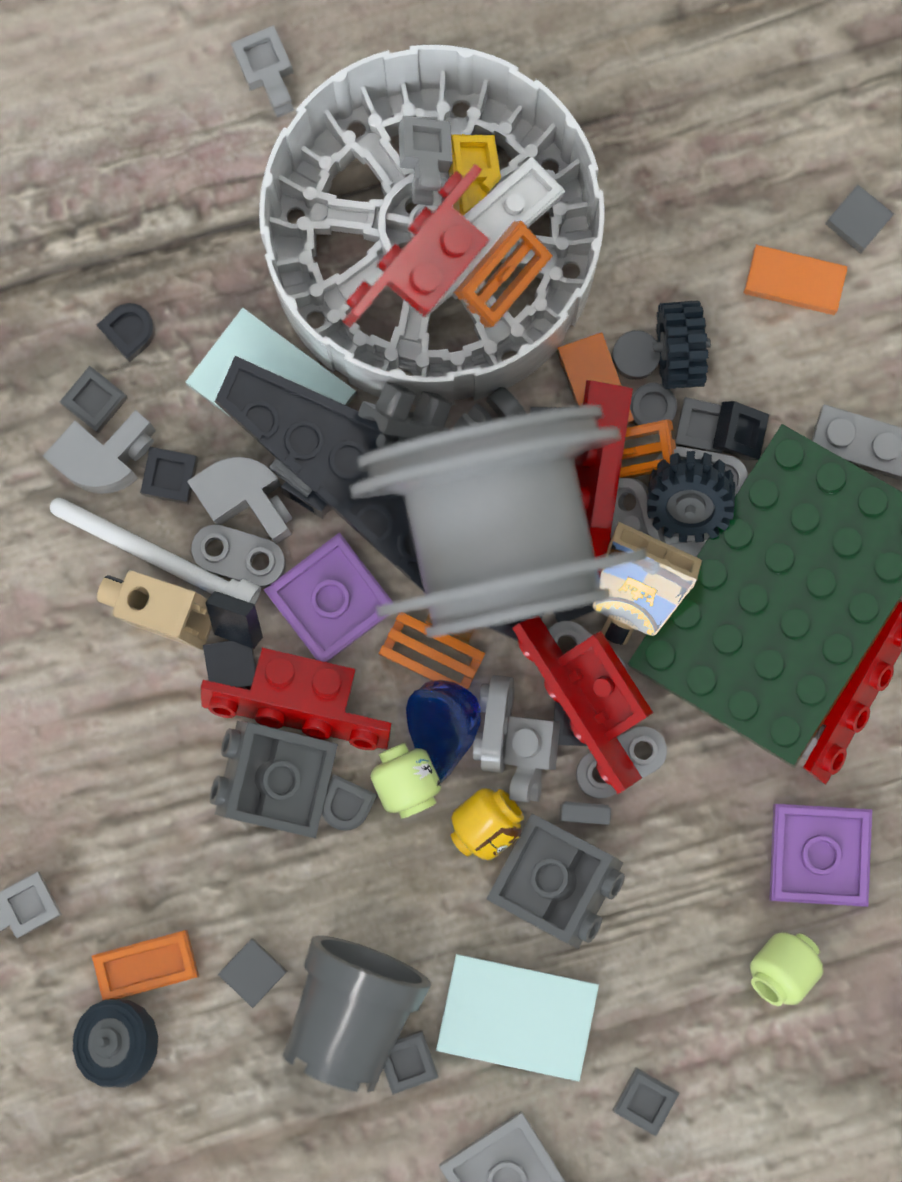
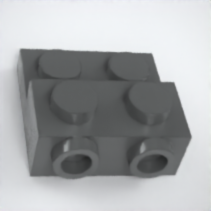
(273, 778)
(557, 882)

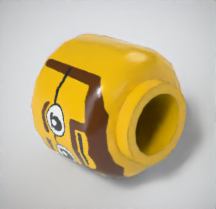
(486, 824)

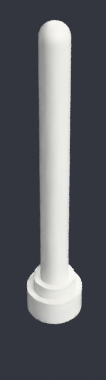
(152, 553)

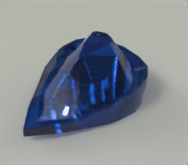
(443, 722)

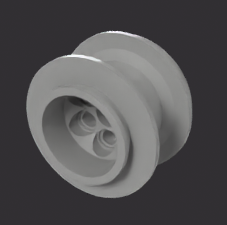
(497, 517)

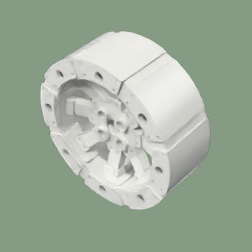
(317, 146)

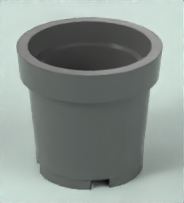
(352, 1012)

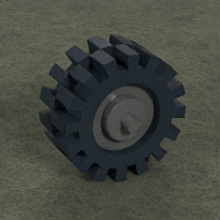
(682, 344)
(691, 497)

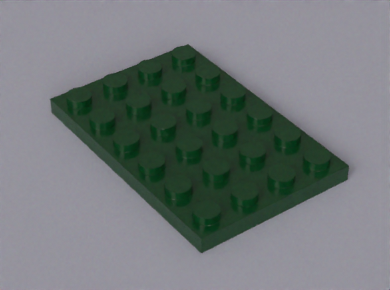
(784, 598)

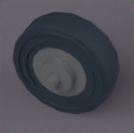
(115, 1043)

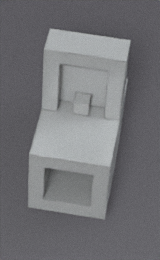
(100, 466)
(239, 483)

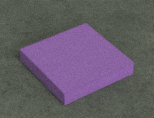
(329, 599)
(820, 855)

